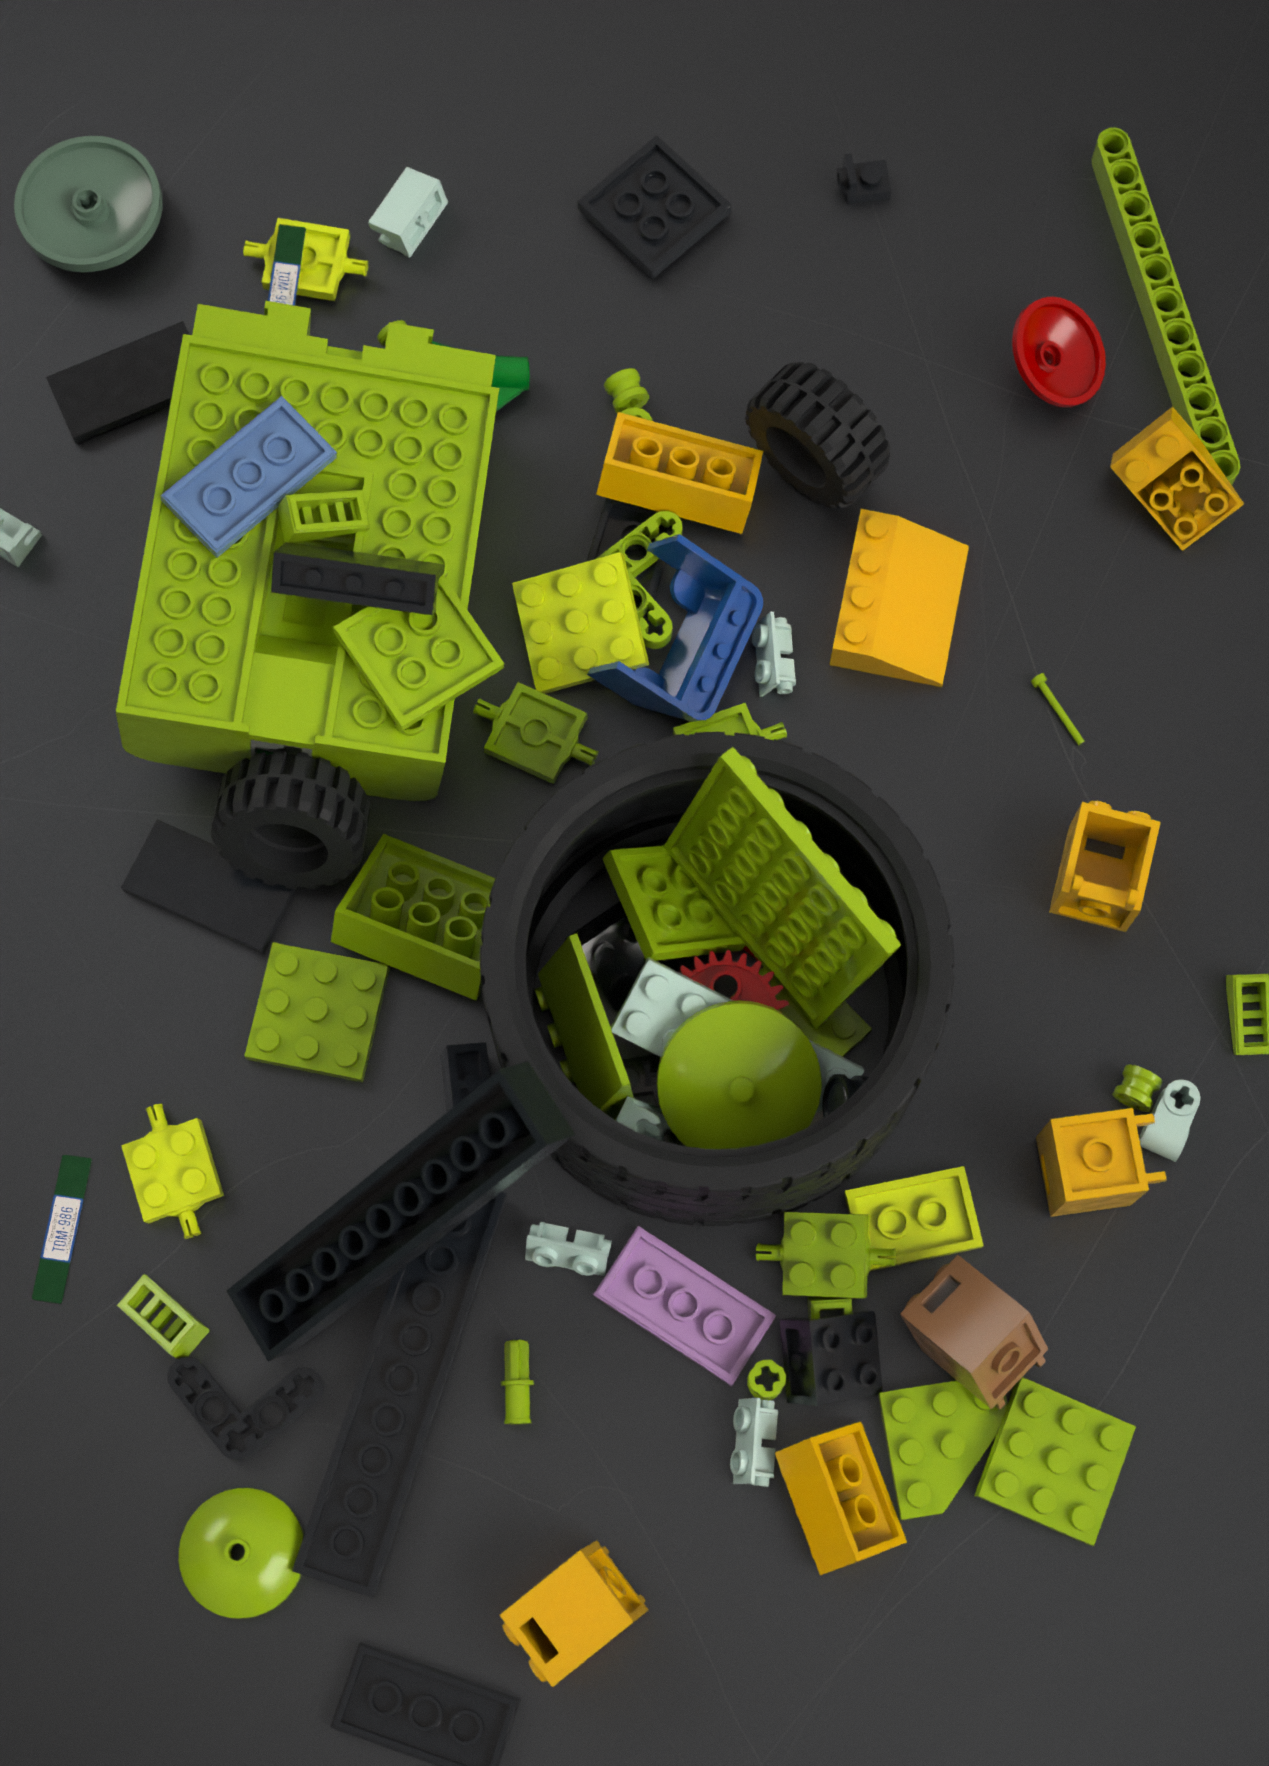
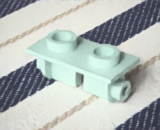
(772, 638)
(549, 1248)
(750, 1462)

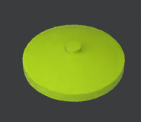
(738, 1077)

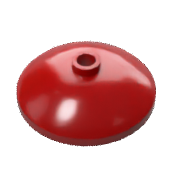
(1058, 352)

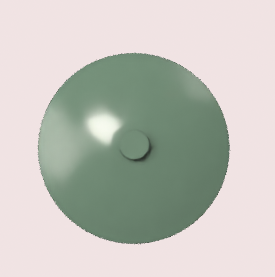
(88, 203)

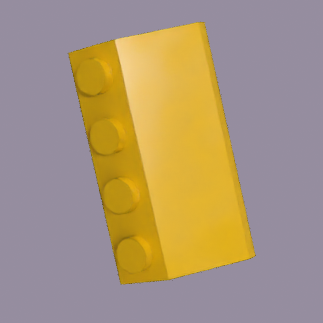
(680, 472)

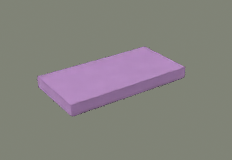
(684, 1305)

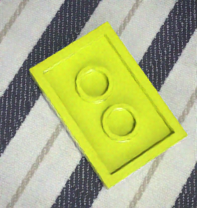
(919, 1215)

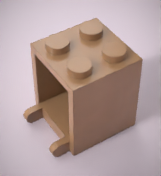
(975, 1331)

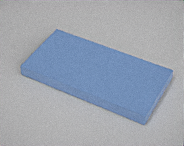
(248, 476)

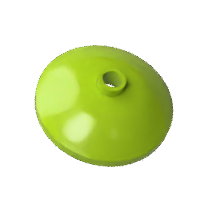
(271, 1547)

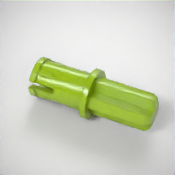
(517, 1382)

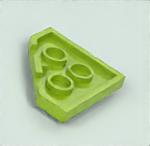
(934, 1442)

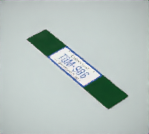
(286, 264)
(61, 1229)

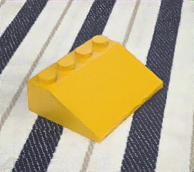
(899, 600)

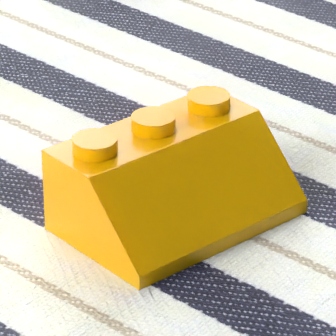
(840, 1497)

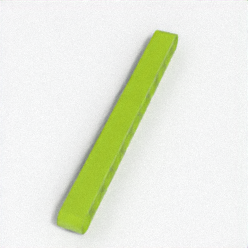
(1164, 293)

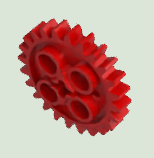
(750, 983)

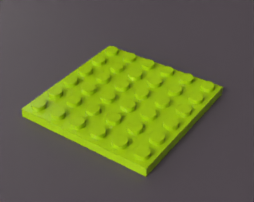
(779, 889)

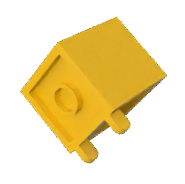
(1101, 886)
(1094, 1161)
(572, 1613)

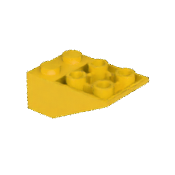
(1176, 479)

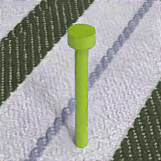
(1039, 681)

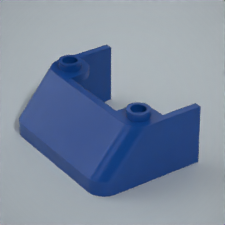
(708, 644)

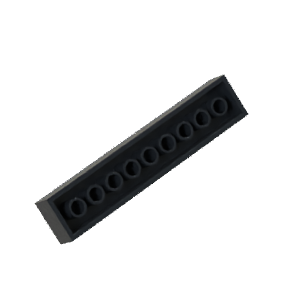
(401, 1209)

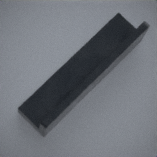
(356, 578)

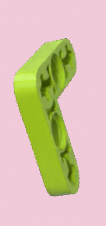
(637, 536)

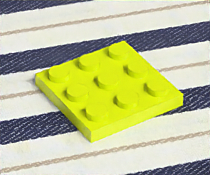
(579, 622)

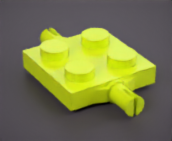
(322, 260)
(172, 1171)

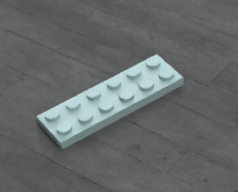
(665, 999)

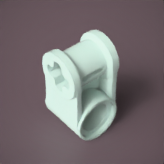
(1171, 1124)

